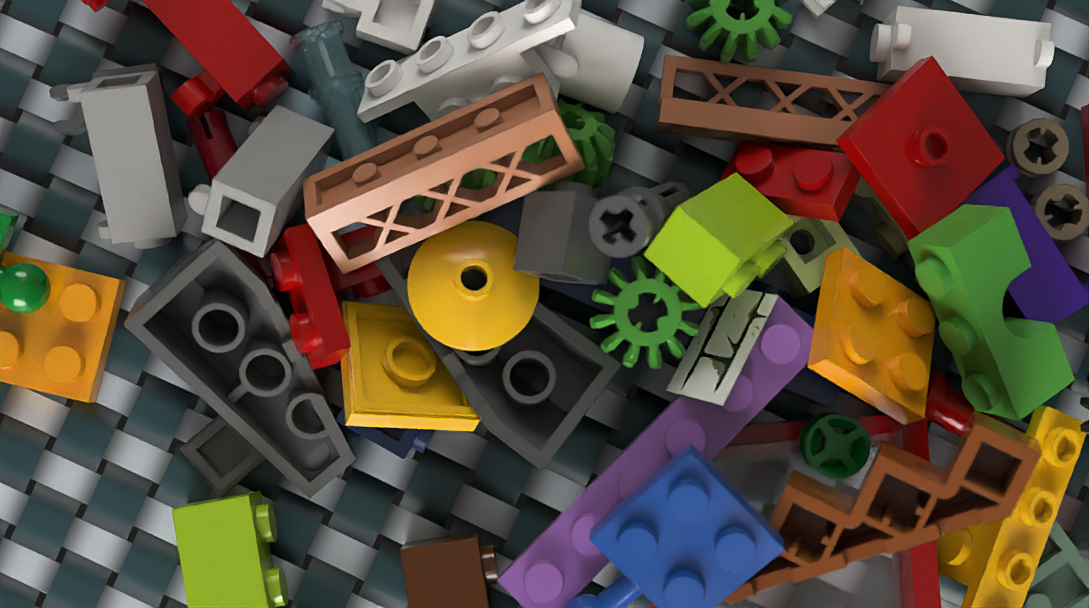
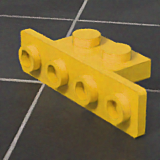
(1002, 556)

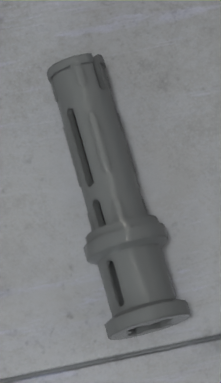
(637, 208)

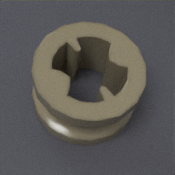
(1054, 153)
(1078, 206)

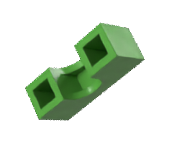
(965, 270)

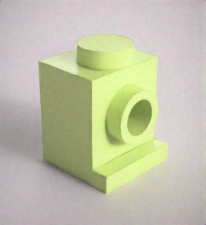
(806, 270)

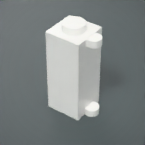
(971, 49)

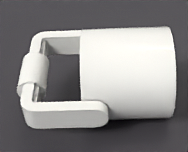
(594, 62)

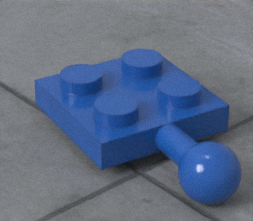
(681, 539)

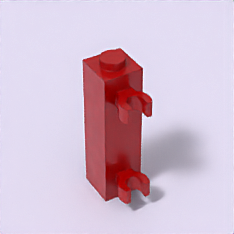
(228, 48)

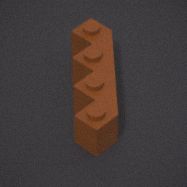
(897, 504)

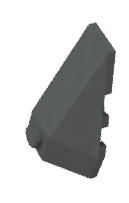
(235, 349)
(529, 387)

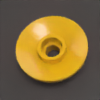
(463, 316)

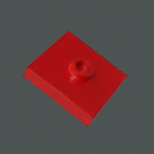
(921, 148)

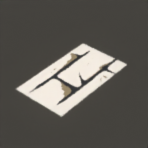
(722, 346)

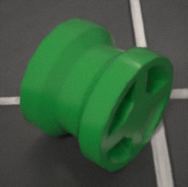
(850, 449)

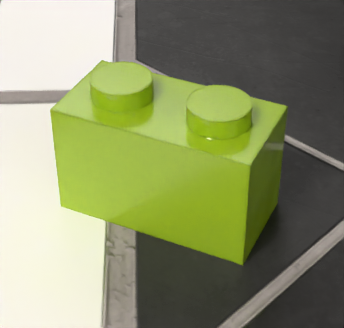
(721, 240)
(229, 553)

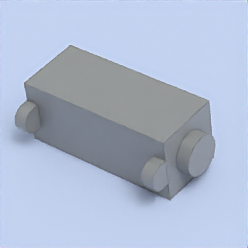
(133, 158)
(263, 181)

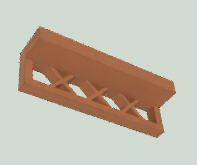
(770, 126)
(434, 155)

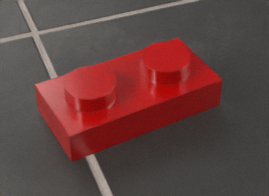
(796, 178)
(316, 320)

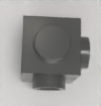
(556, 236)

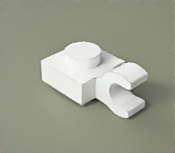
(388, 23)

